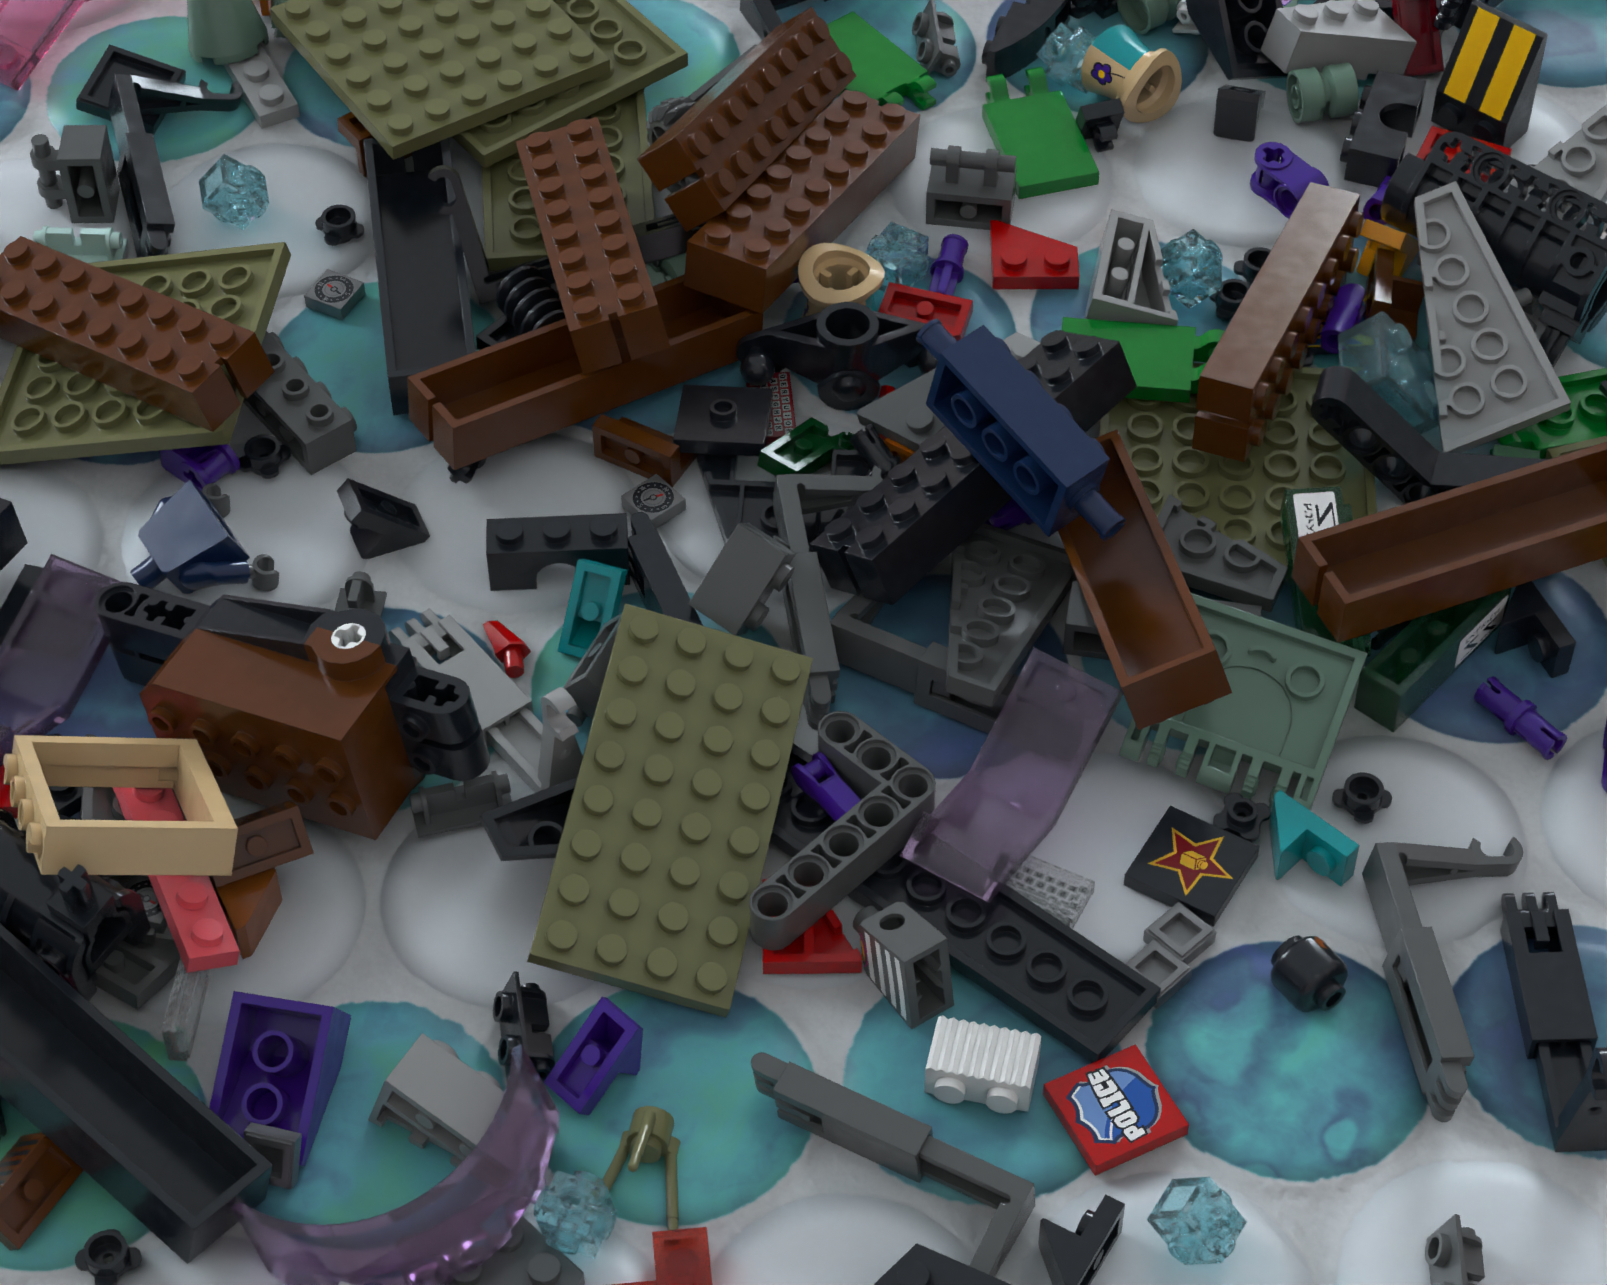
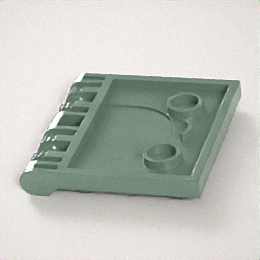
(1281, 709)

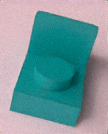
(591, 603)
(1303, 835)

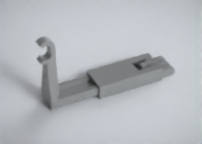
(535, 751)

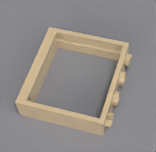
(120, 847)

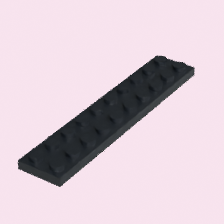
(1000, 945)

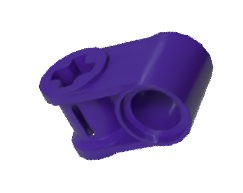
(1282, 179)
(200, 464)

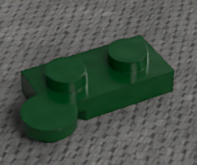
(803, 449)

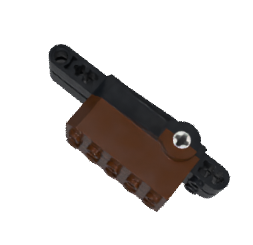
(294, 701)

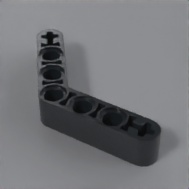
(1391, 445)

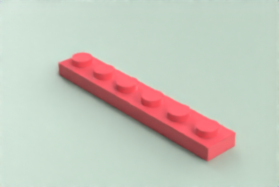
(185, 900)

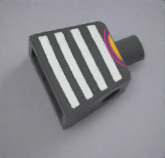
(906, 961)

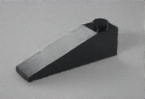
(531, 824)

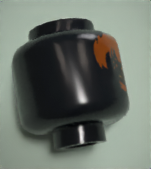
(1309, 973)

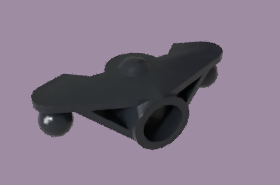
(839, 349)

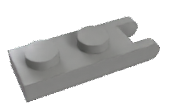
(264, 89)

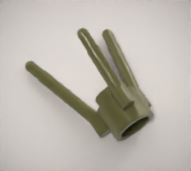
(646, 1142)

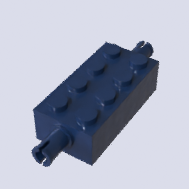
(1018, 431)

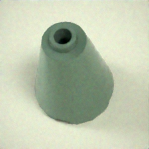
(224, 30)

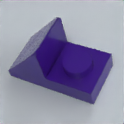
(599, 1051)

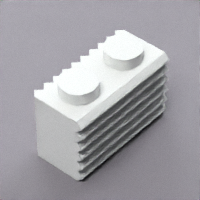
(982, 1065)

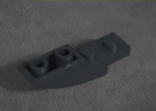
(1023, 34)

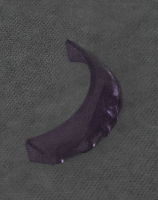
(440, 1231)

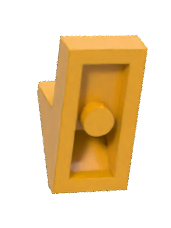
(1384, 237)

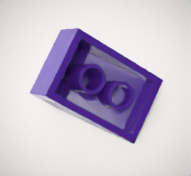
(279, 1064)

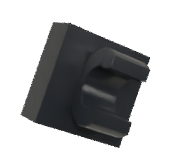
(1101, 122)

